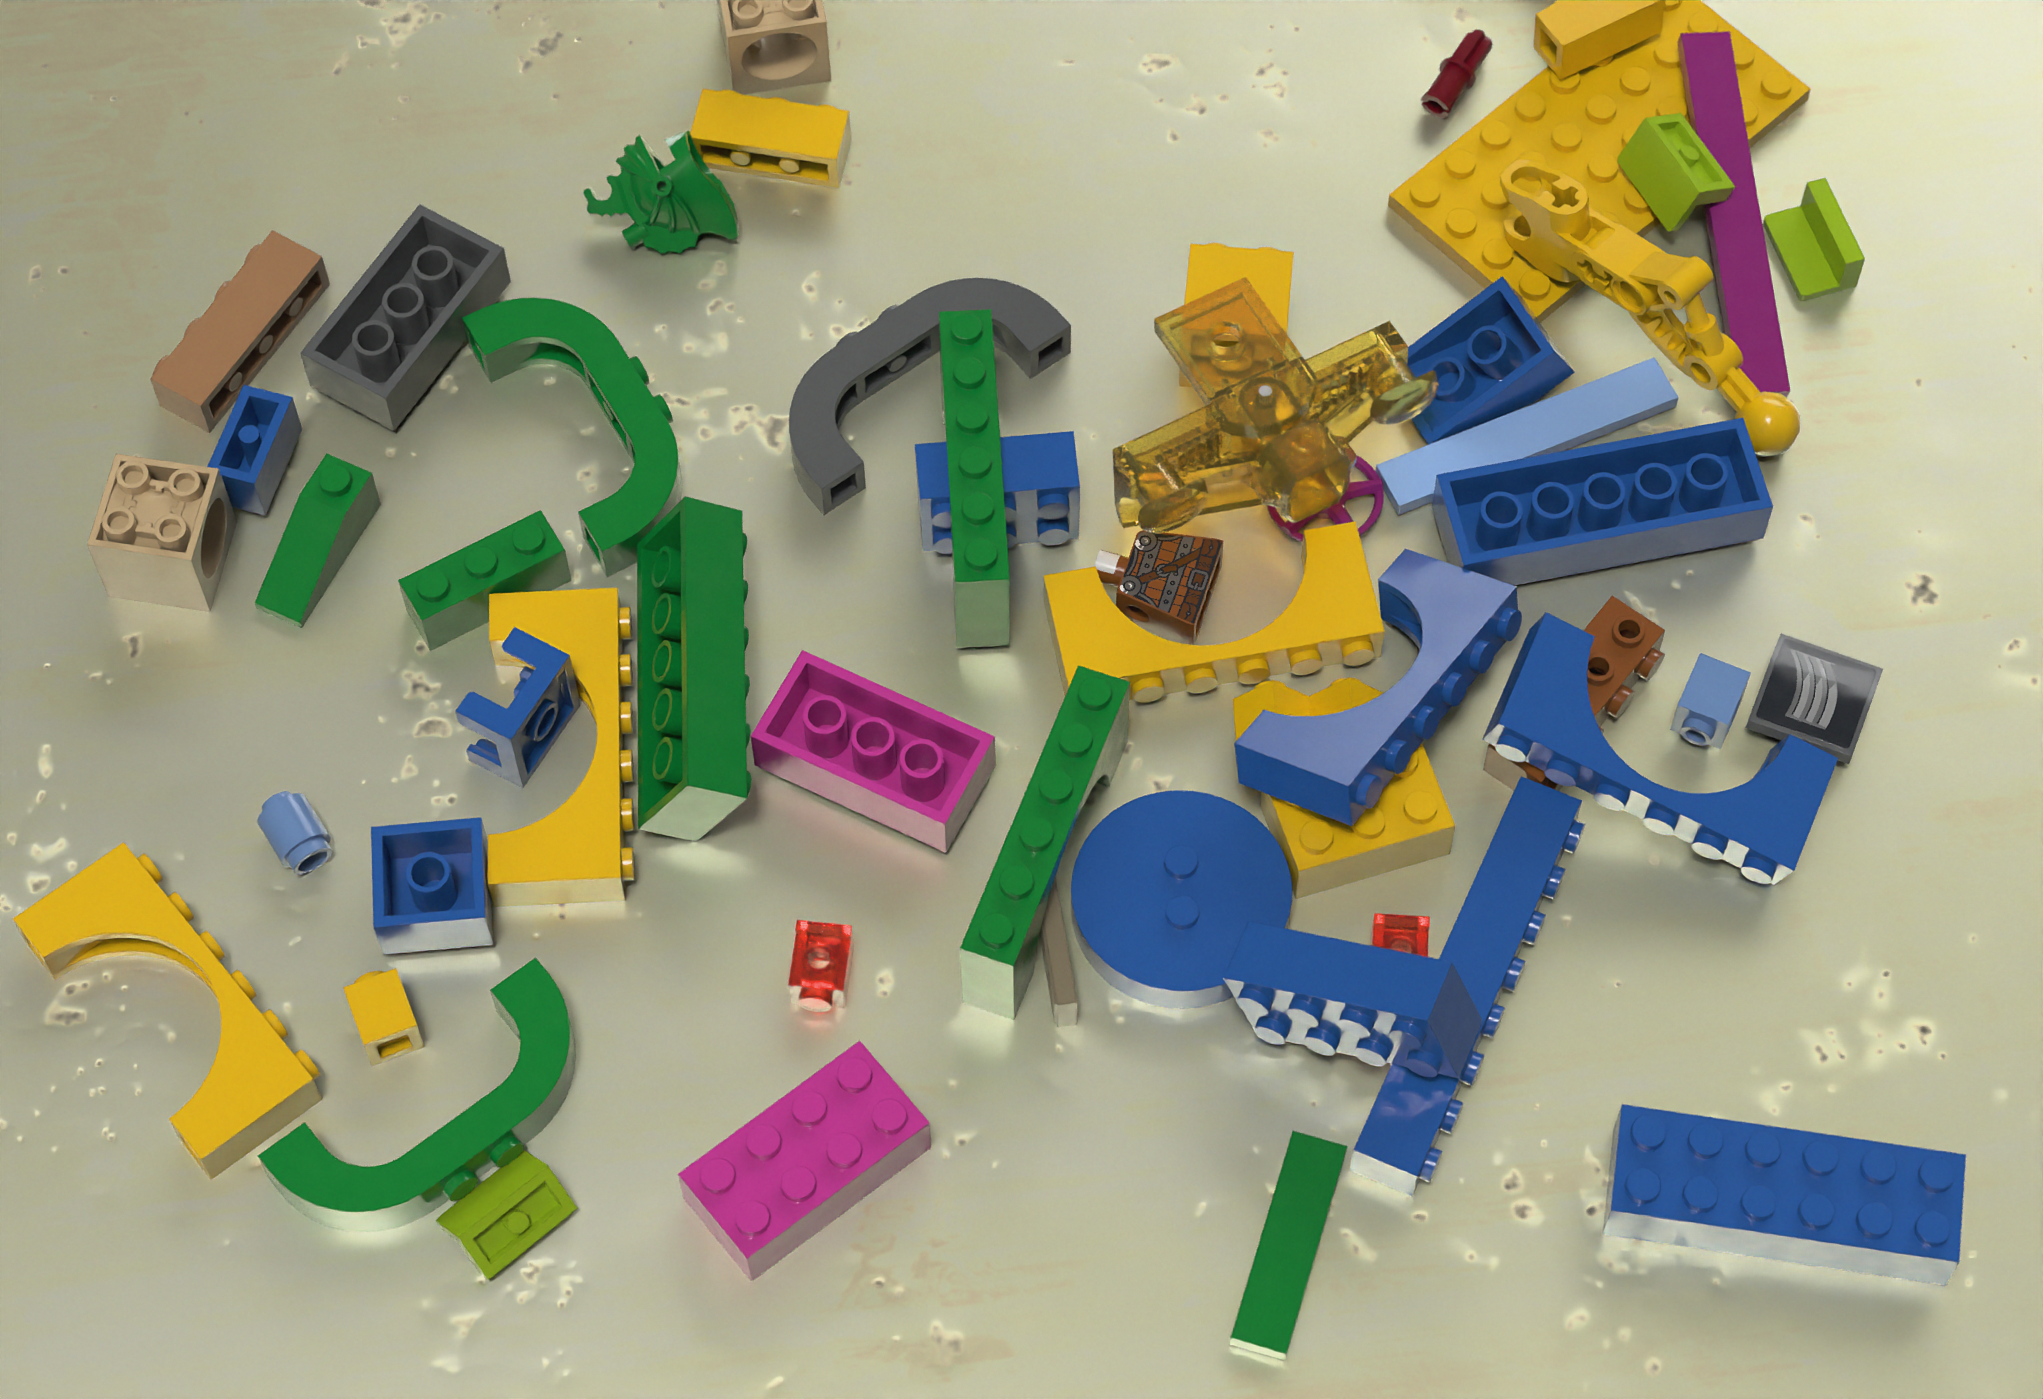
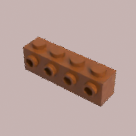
(1621, 653)

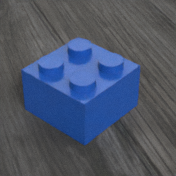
(431, 886)

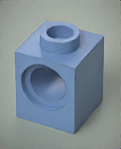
(1710, 701)

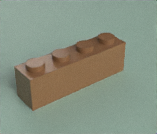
(239, 330)

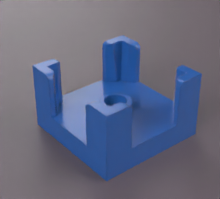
(534, 719)

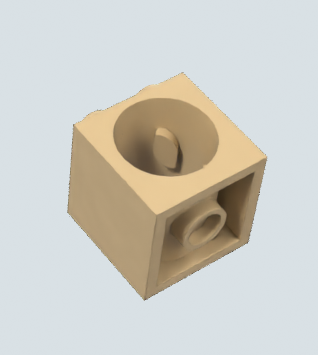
(774, 43)
(162, 532)

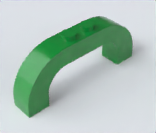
(563, 335)
(459, 1152)

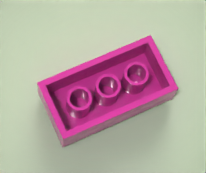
(874, 751)
(805, 1160)

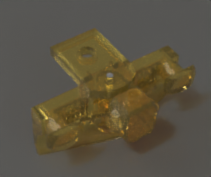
(1270, 419)

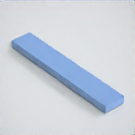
(1532, 431)

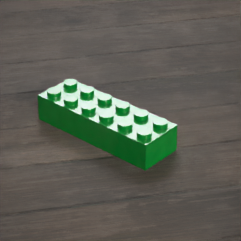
(692, 670)

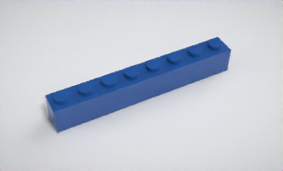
(1484, 948)

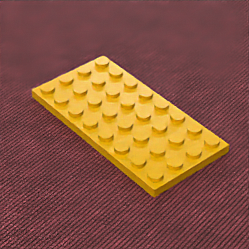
(1579, 130)

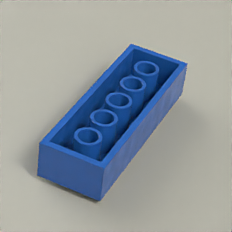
(1604, 504)
(1785, 1194)

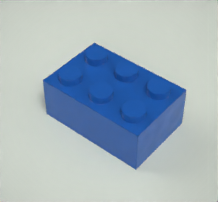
(1037, 485)

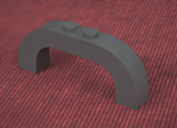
(888, 348)

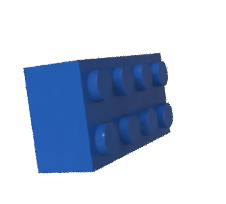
(1353, 999)

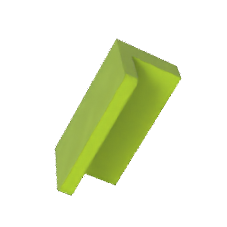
(1673, 169)
(1816, 244)
(507, 1213)

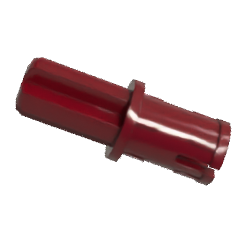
(1456, 74)

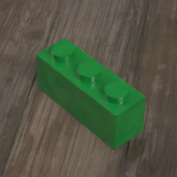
(455, 591)

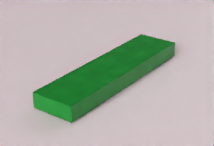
(1288, 1245)

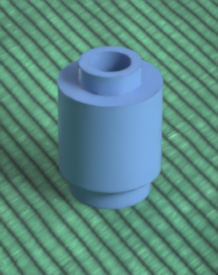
(295, 832)

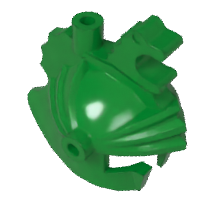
(668, 201)

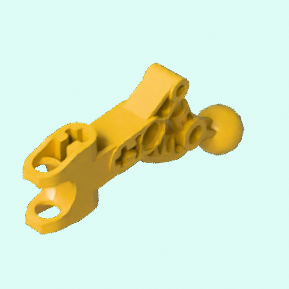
(1578, 243)

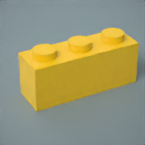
(772, 137)

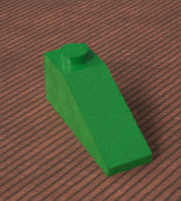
(318, 539)

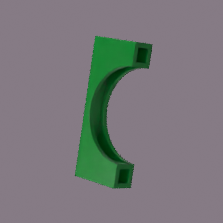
(974, 479)
(1006, 926)

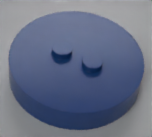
(1170, 894)

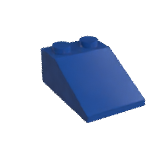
(1486, 361)

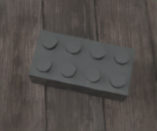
(405, 317)

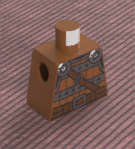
(1164, 582)

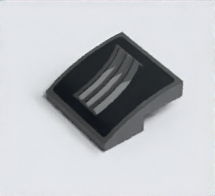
(1814, 697)

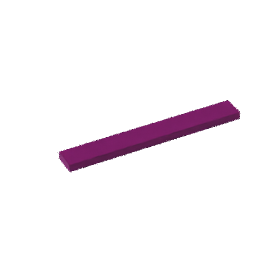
(1734, 224)

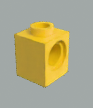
(383, 1016)

